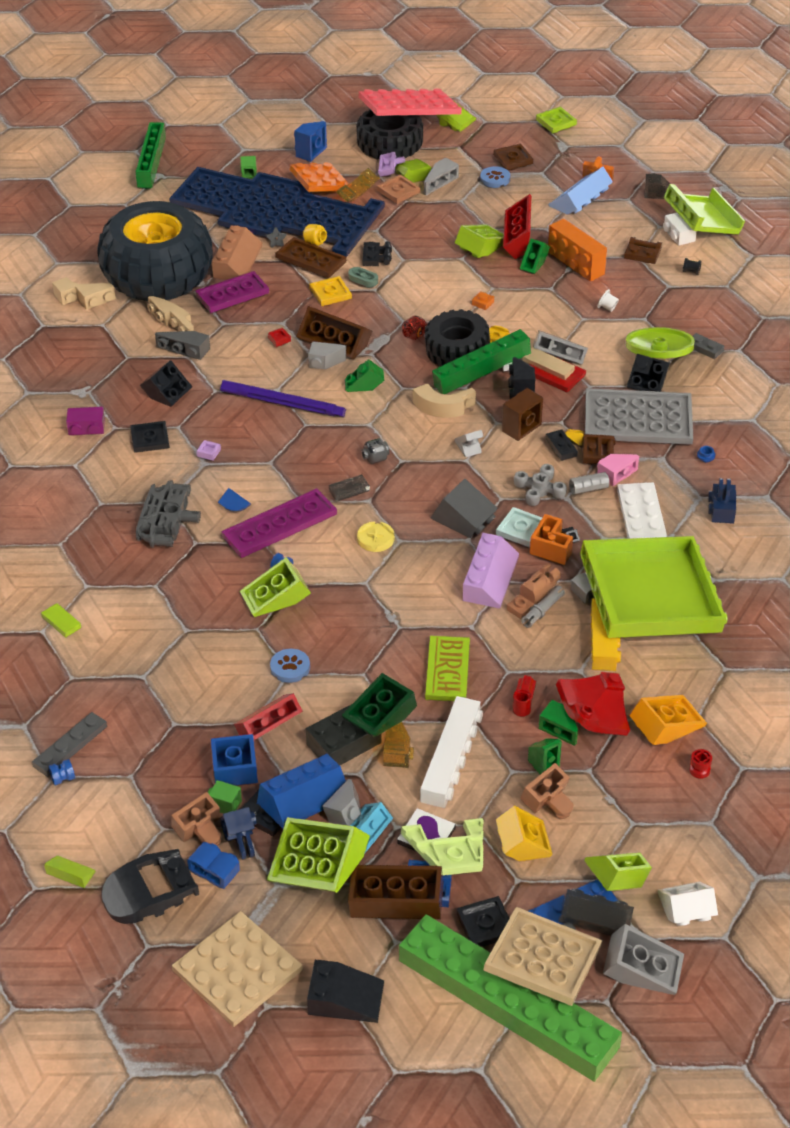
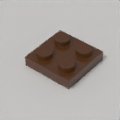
(513, 156)

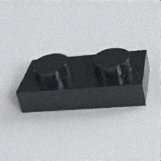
(561, 445)

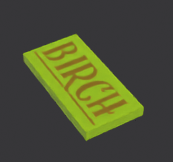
(447, 668)

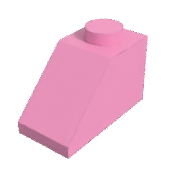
(618, 466)

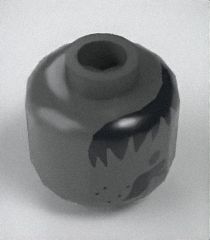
(375, 451)

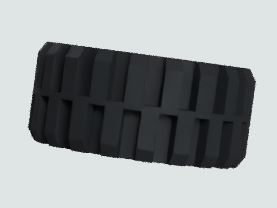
(445, 329)

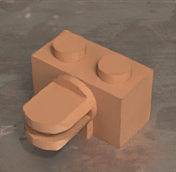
(548, 791)
(198, 820)

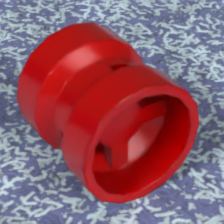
(700, 763)

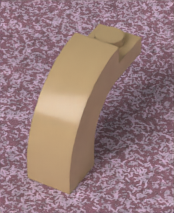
(440, 404)

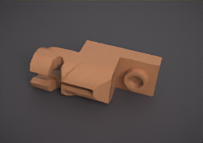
(533, 591)

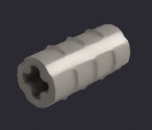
(589, 483)

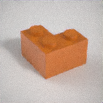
(550, 542)

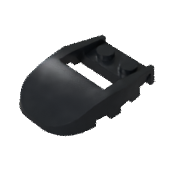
(129, 897)

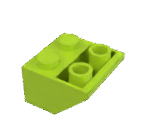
(620, 870)

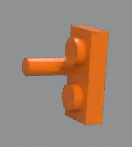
(589, 167)

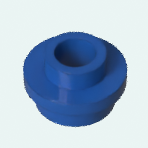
(706, 454)

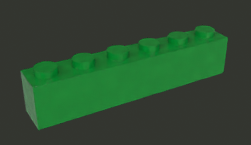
(150, 155)
(481, 362)

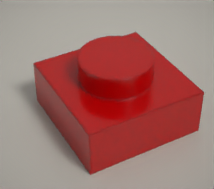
(279, 337)

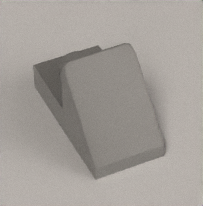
(469, 443)

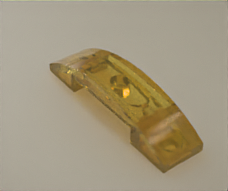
(358, 186)

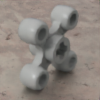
(540, 484)

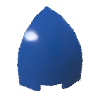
(233, 501)

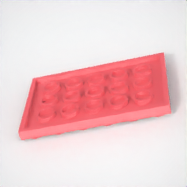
(409, 102)

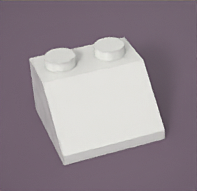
(688, 902)

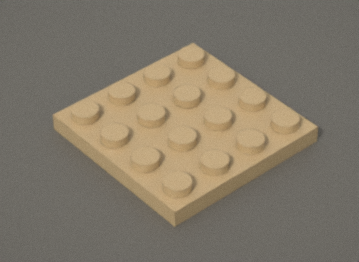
(543, 956)
(237, 968)

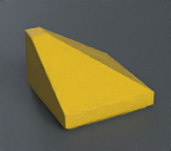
(575, 435)

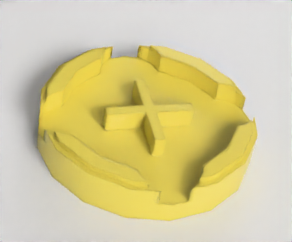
(375, 536)

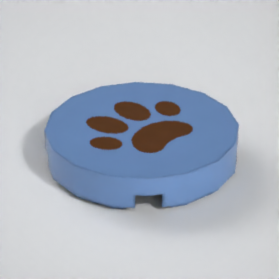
(495, 176)
(290, 665)

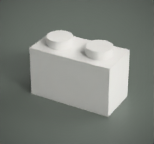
(678, 229)

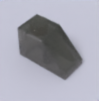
(655, 186)

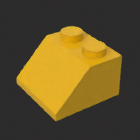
(523, 835)

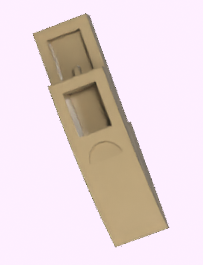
(170, 314)

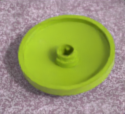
(660, 342)

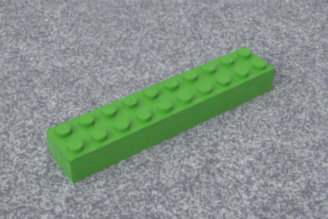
(553, 1026)

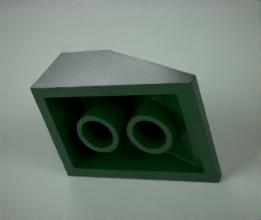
(381, 706)

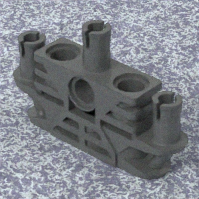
(164, 514)

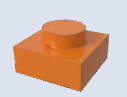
(483, 300)

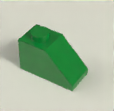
(534, 256)
(557, 723)
(545, 754)

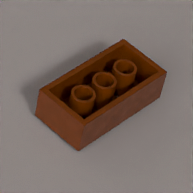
(396, 891)

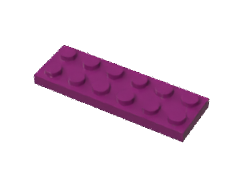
(279, 523)

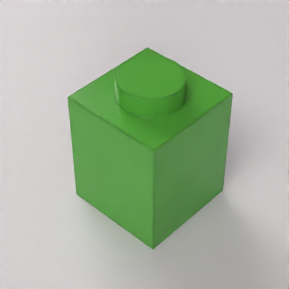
(248, 166)
(226, 796)

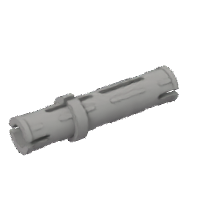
(538, 610)

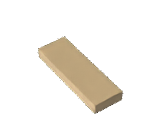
(549, 363)

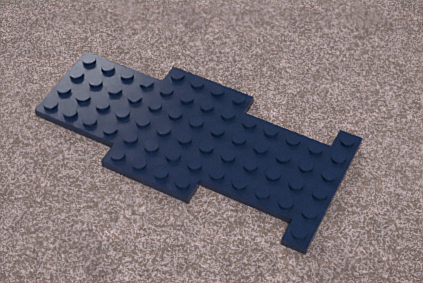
(275, 202)

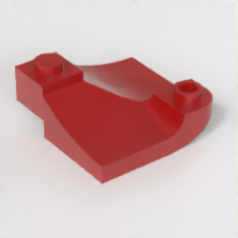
(596, 702)

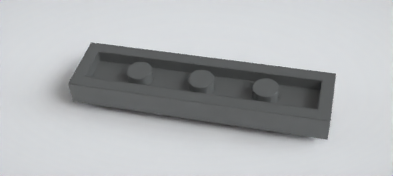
(70, 743)

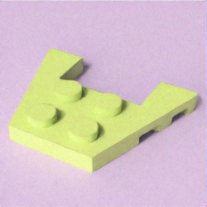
(454, 854)

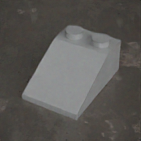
(643, 961)

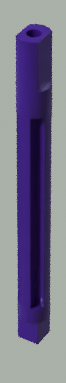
(282, 398)

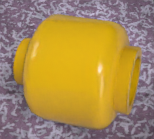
(314, 234)

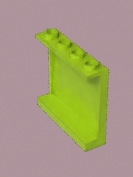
(705, 212)

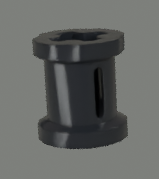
(692, 266)

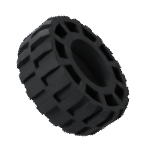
(389, 134)

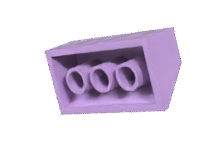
(490, 571)

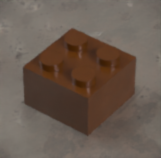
(522, 414)

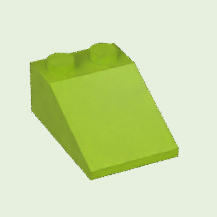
(479, 239)
(275, 589)

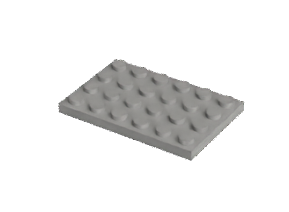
(639, 415)

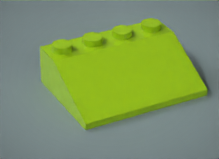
(317, 854)

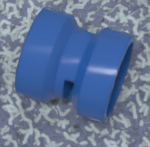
(61, 772)

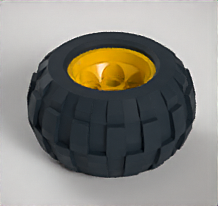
(155, 250)

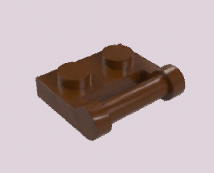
(648, 255)
(592, 447)

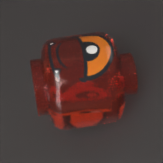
(414, 327)

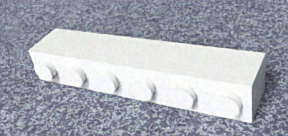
(451, 752)

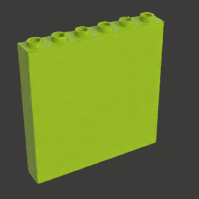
(652, 586)

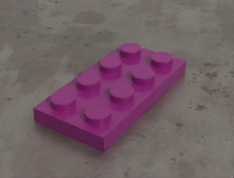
(232, 291)

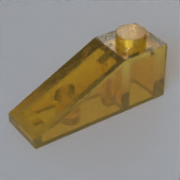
(397, 747)

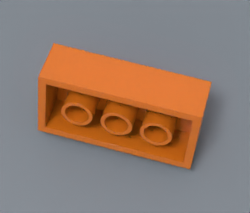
(577, 249)

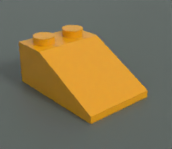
(666, 718)

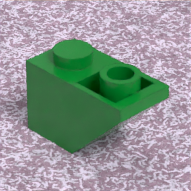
(364, 378)

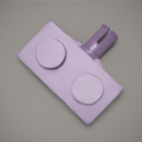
(388, 163)

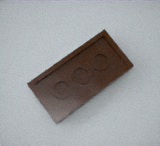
(311, 257)

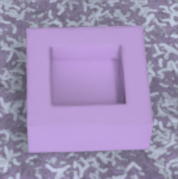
(208, 450)

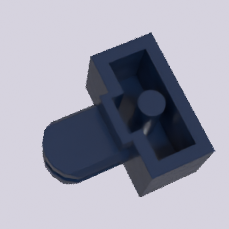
(722, 502)
(239, 825)

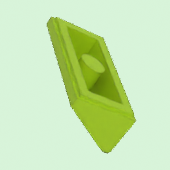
(69, 871)

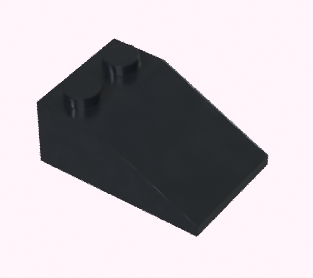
(344, 992)

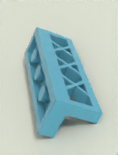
(373, 821)

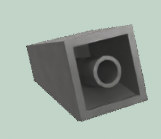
(465, 510)

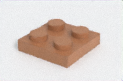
(398, 189)

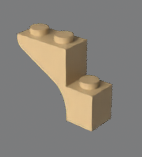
(87, 294)

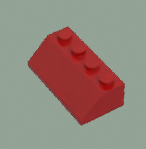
(517, 227)

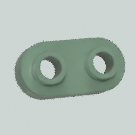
(363, 277)

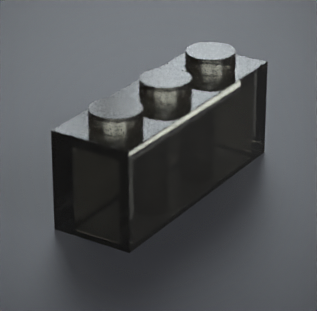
(594, 912)

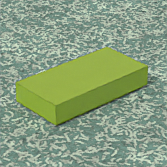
(61, 620)

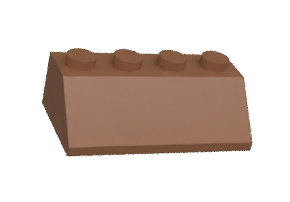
(236, 253)

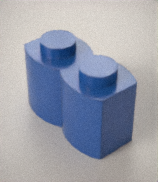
(213, 864)

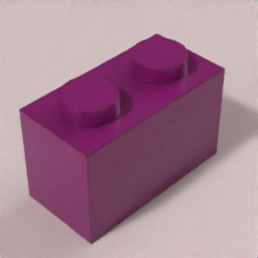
(85, 420)

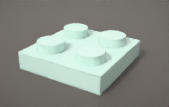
(518, 526)

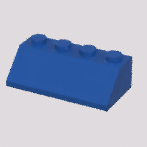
(301, 790)

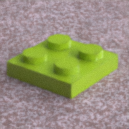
(556, 119)

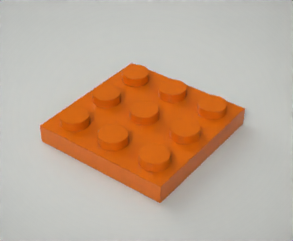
(318, 176)

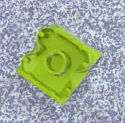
(457, 121)
(413, 170)

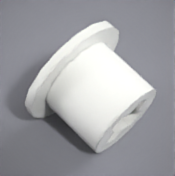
(608, 301)

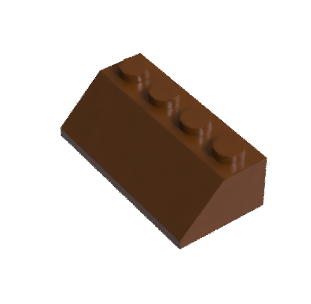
(327, 328)

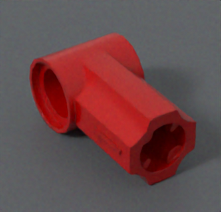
(523, 696)

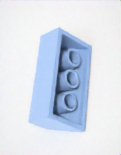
(582, 192)

